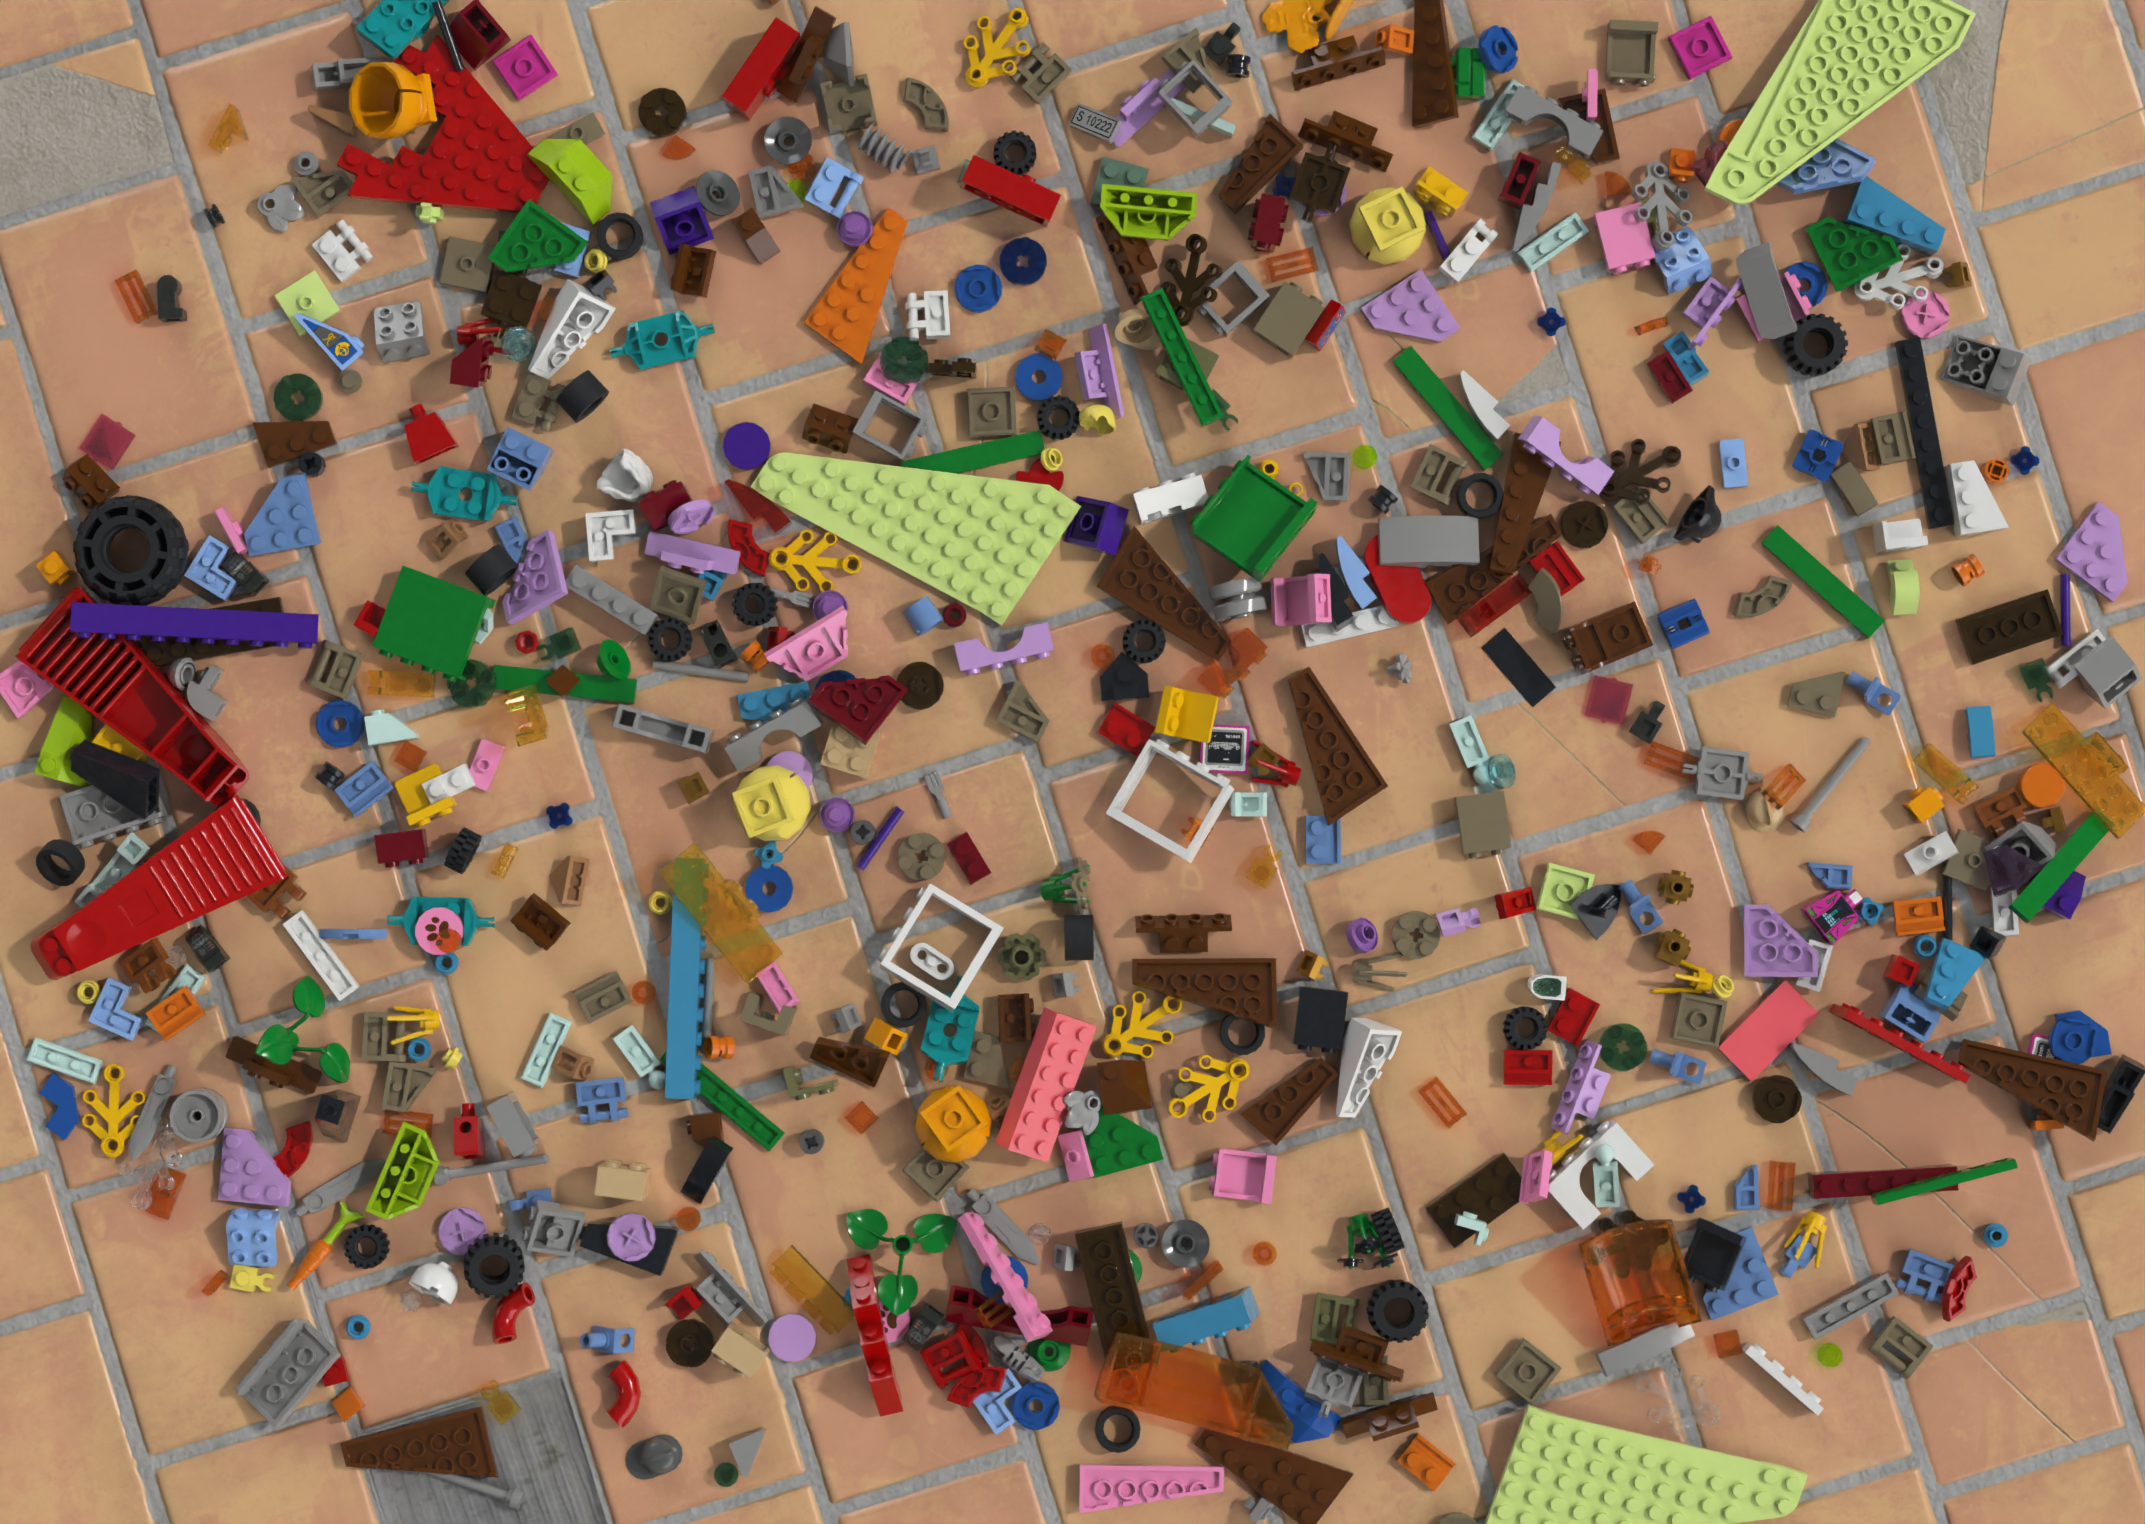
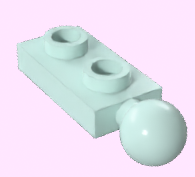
(1470, 747)
(640, 1056)
(1606, 1178)

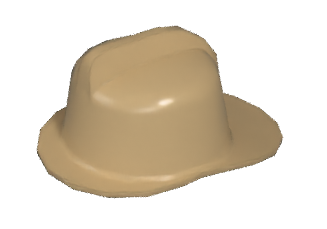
(1136, 330)
(1759, 810)

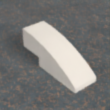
(1481, 406)

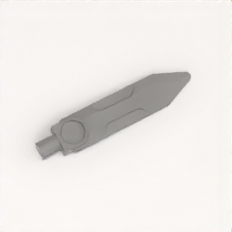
(152, 1112)
(340, 1187)
(1003, 1227)

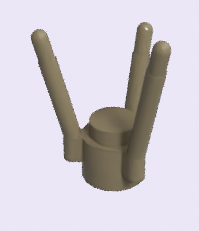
(1363, 971)

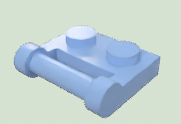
(826, 184)

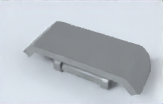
(1765, 292)

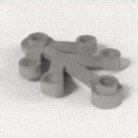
(1661, 202)

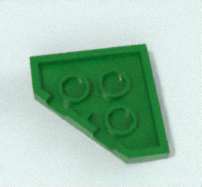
(536, 241)
(1851, 251)
(1120, 1145)

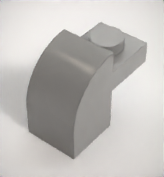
(203, 698)

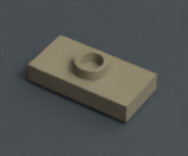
(585, 129)

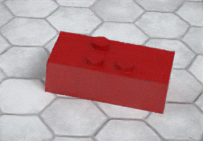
(762, 69)
(1010, 190)

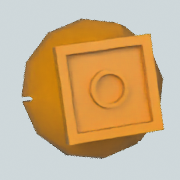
(390, 100)
(953, 1124)

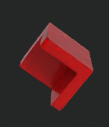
(370, 618)
(1901, 970)
(684, 1301)

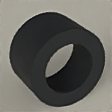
(582, 396)
(491, 570)
(1078, 937)

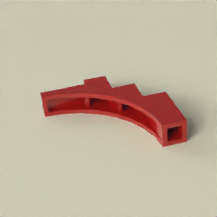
(873, 1336)

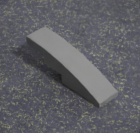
(1530, 215)
(1642, 1347)

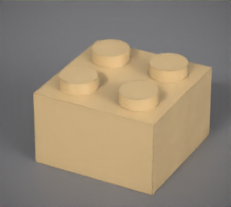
(849, 754)
(622, 1180)
(740, 1350)

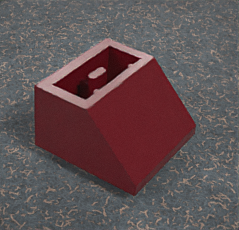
(477, 34)
(472, 365)
(660, 505)

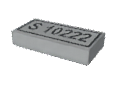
(1095, 123)

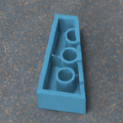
(1888, 215)
(1208, 1319)

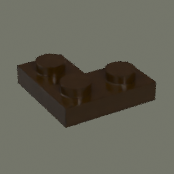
(962, 368)

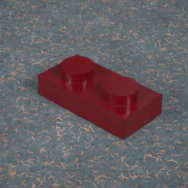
(1669, 377)
(969, 858)

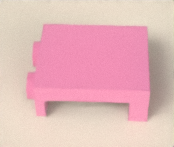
(1623, 239)
(1798, 305)
(1301, 600)
(1243, 1175)

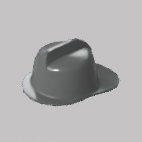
(654, 1457)

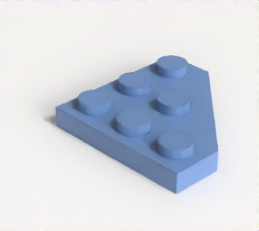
(1830, 167)
(284, 519)
(1748, 1283)

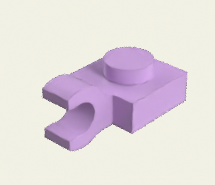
(1454, 921)

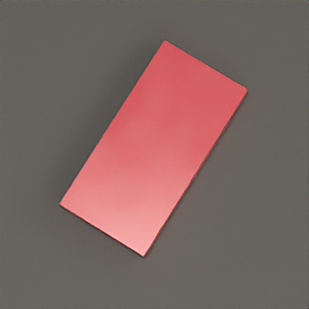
(1768, 1030)

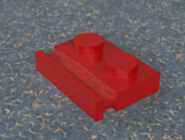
(1559, 566)
(1126, 729)
(1573, 1017)
(1527, 1067)

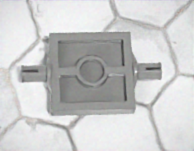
(1722, 773)
(1333, 1385)

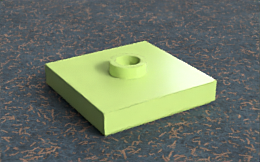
(309, 298)
(1561, 888)

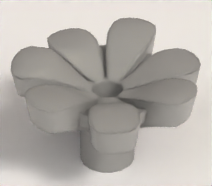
(1401, 668)

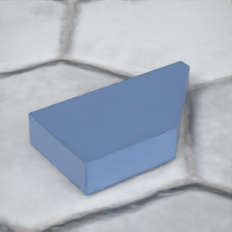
(512, 537)
(1832, 875)
(1747, 1190)

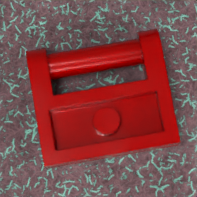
(947, 1352)

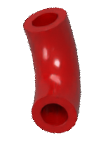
(507, 1311)
(627, 1394)

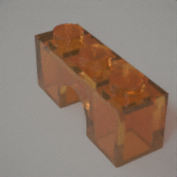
(1249, 650)

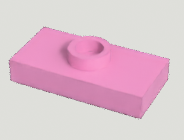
(1589, 94)
(233, 530)
(486, 763)
(777, 987)
(1075, 1155)

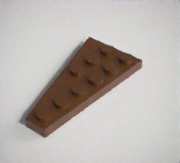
(1152, 589)
(1337, 758)
(1227, 985)
(2053, 1086)
(439, 1445)
(1286, 1479)

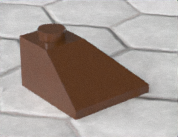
(1123, 1086)

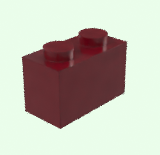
(1519, 180)
(401, 846)

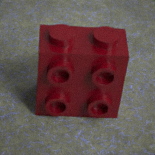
(1266, 230)

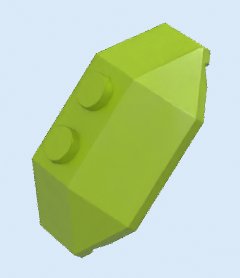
(576, 174)
(1147, 211)
(405, 1174)

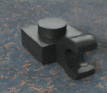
(1220, 45)
(1646, 725)

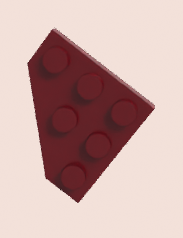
(858, 704)

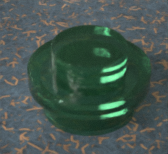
(726, 1474)

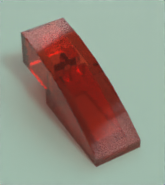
(759, 506)
(1494, 605)

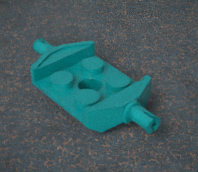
(681, 343)
(445, 494)
(461, 906)
(950, 1050)

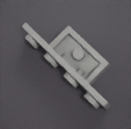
(724, 1295)

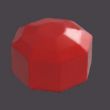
(527, 642)

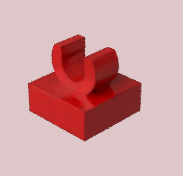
(777, 635)

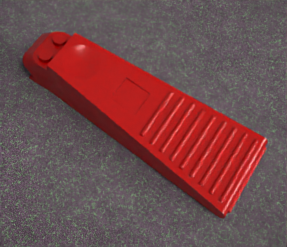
(135, 700)
(189, 877)

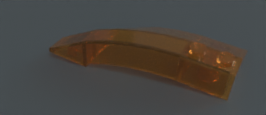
(1192, 1389)

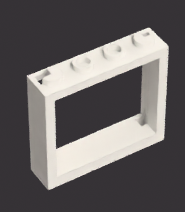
(1134, 777)
(900, 934)

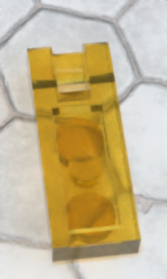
(402, 684)
(1945, 773)

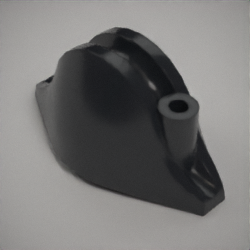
(1700, 518)

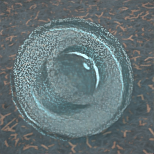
(518, 343)
(1500, 771)

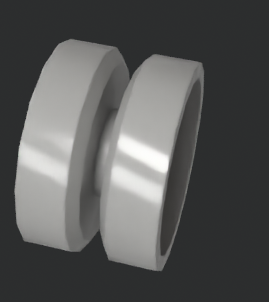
(1237, 598)
(196, 1128)

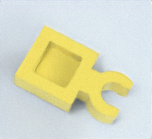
(248, 1277)

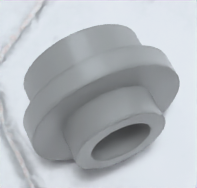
(311, 169)

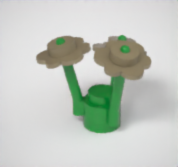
(1054, 889)

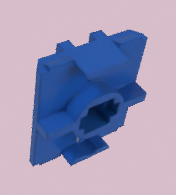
(1830, 448)
(1676, 636)

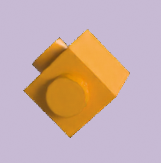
(56, 568)
(1923, 803)
(885, 1036)

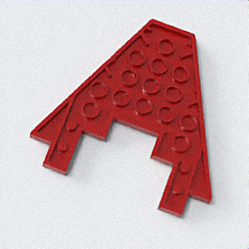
(473, 159)

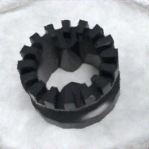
(214, 216)

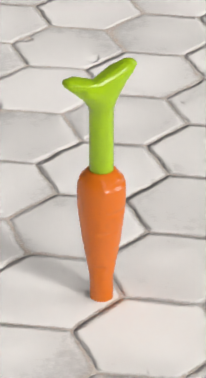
(322, 1247)

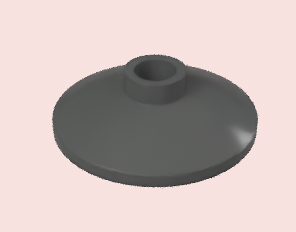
(786, 128)
(723, 187)
(1189, 1255)

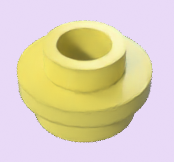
(591, 260)
(1051, 458)
(653, 902)
(1722, 986)
(81, 991)
(451, 1058)

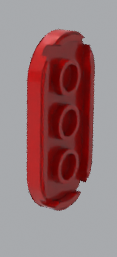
(1398, 587)

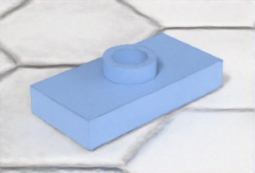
(1733, 463)

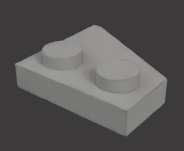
(772, 193)
(1331, 474)

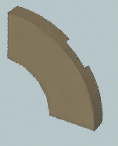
(928, 103)
(1548, 599)
(1763, 599)

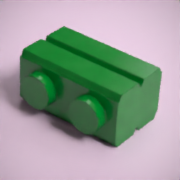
(1469, 74)

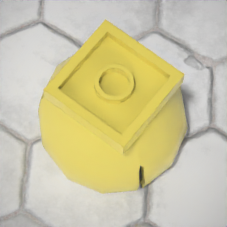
(1387, 225)
(771, 803)

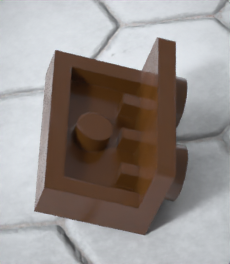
(693, 271)
(829, 428)
(89, 482)
(540, 922)
(1015, 1018)

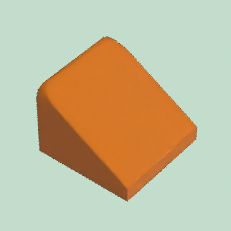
(347, 1404)

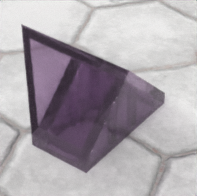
(2009, 869)

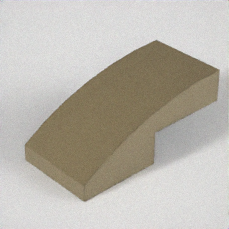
(1854, 489)

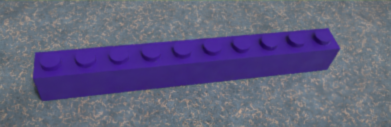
(194, 624)

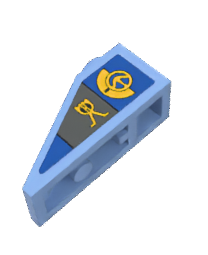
(336, 343)

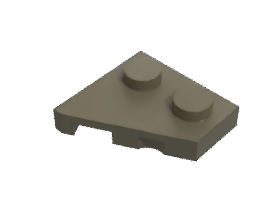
(1185, 51)
(324, 190)
(1817, 694)
(1023, 713)
(986, 1061)
(404, 1085)

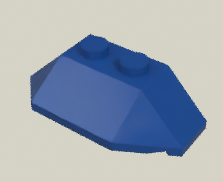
(1298, 1408)

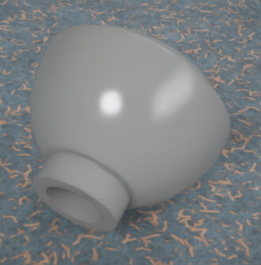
(181, 672)

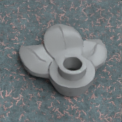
(284, 208)
(1081, 1112)

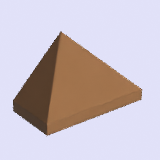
(1861, 447)
(570, 879)

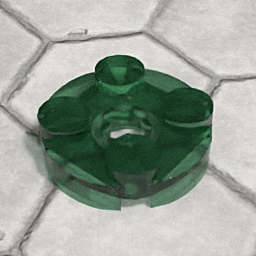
(901, 372)
(309, 390)
(479, 694)
(1634, 1040)

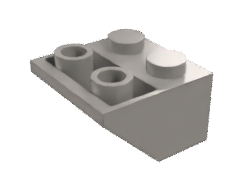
(2107, 672)

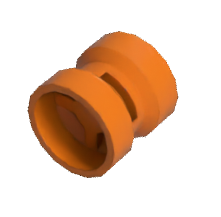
(1990, 472)
(1967, 570)
(759, 660)
(718, 1047)

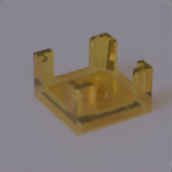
(537, 728)

